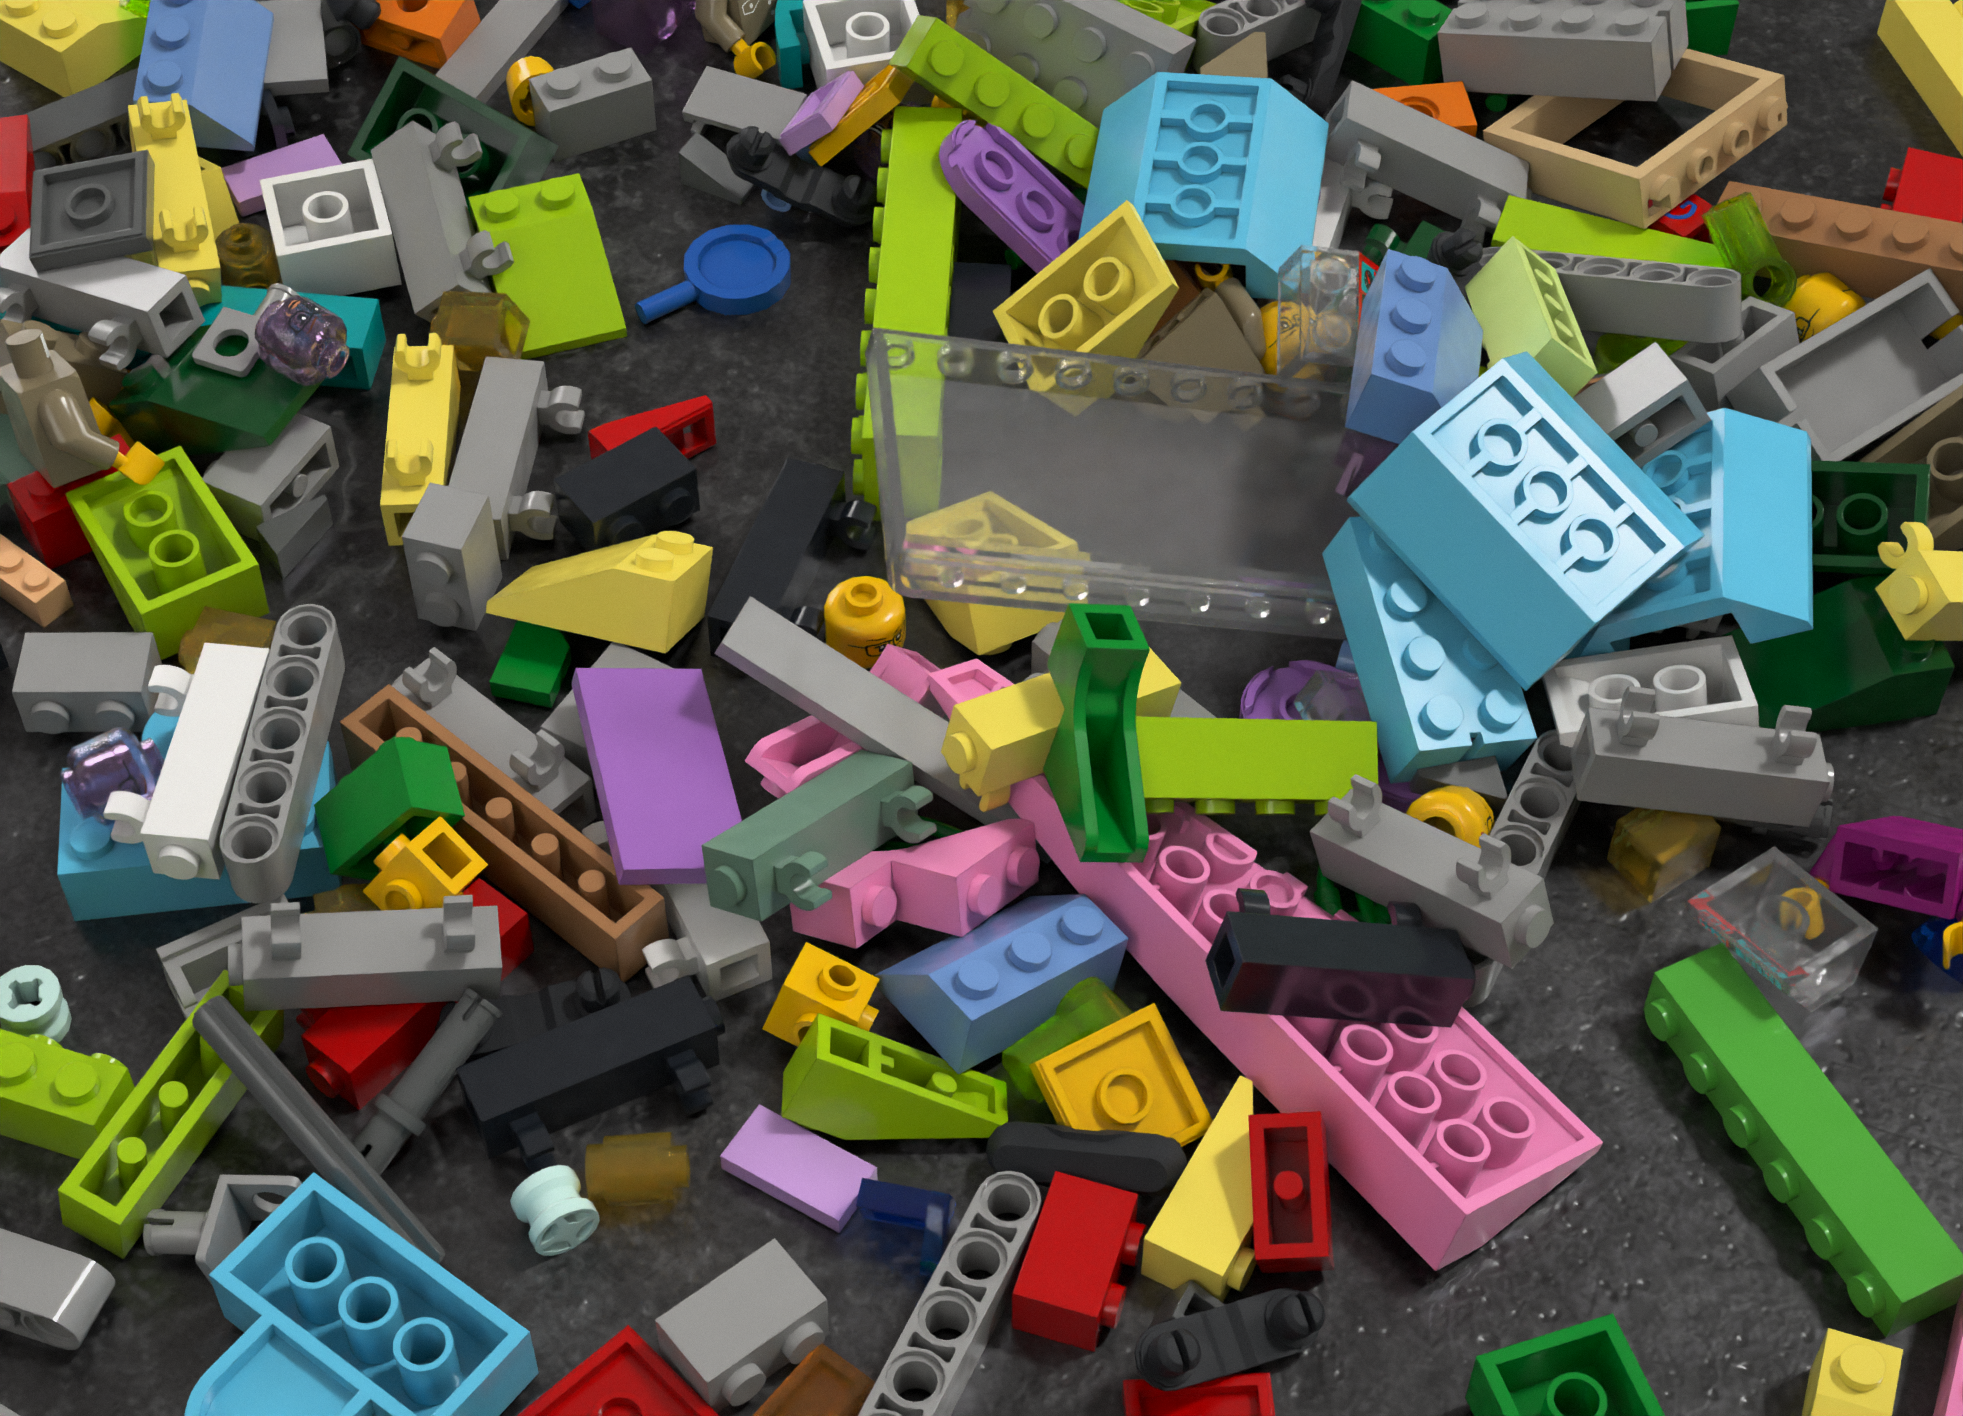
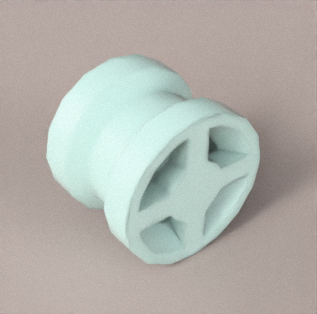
(27, 985)
(554, 1210)

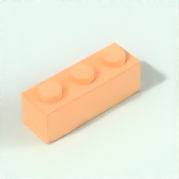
(31, 585)

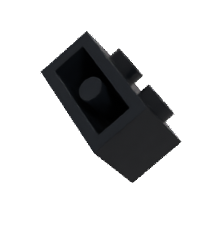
(628, 492)

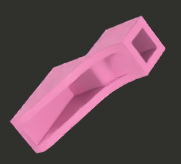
(811, 747)
(934, 885)

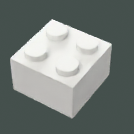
(858, 39)
(331, 230)

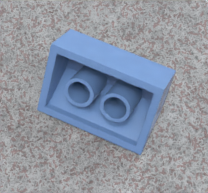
(212, 58)
(1412, 348)
(1004, 975)

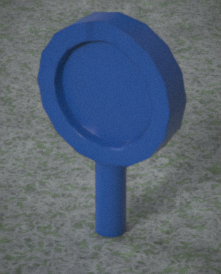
(727, 273)

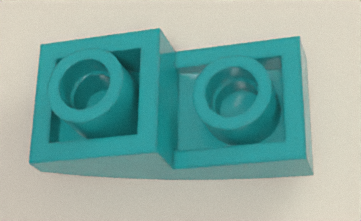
(790, 43)

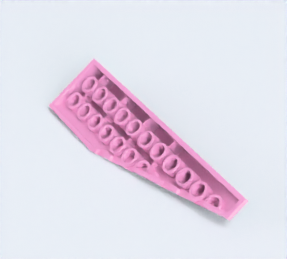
(1416, 1117)

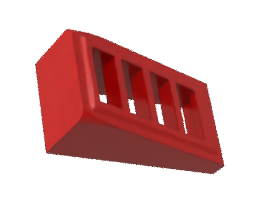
(669, 420)

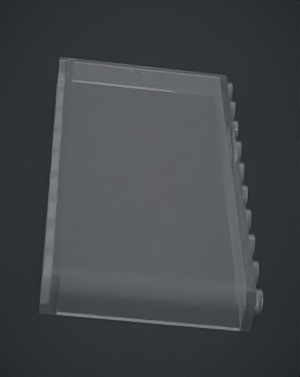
(1106, 483)

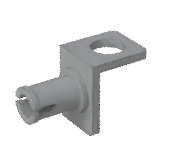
(236, 323)
(224, 1225)

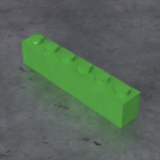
(1805, 1140)

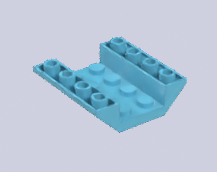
(1213, 170)
(1752, 500)
(1522, 516)

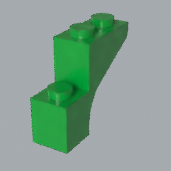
(1095, 748)

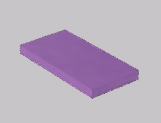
(655, 769)

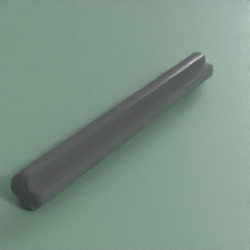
(306, 1121)

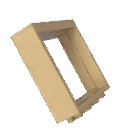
(1747, 112)

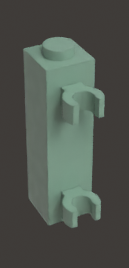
(813, 835)

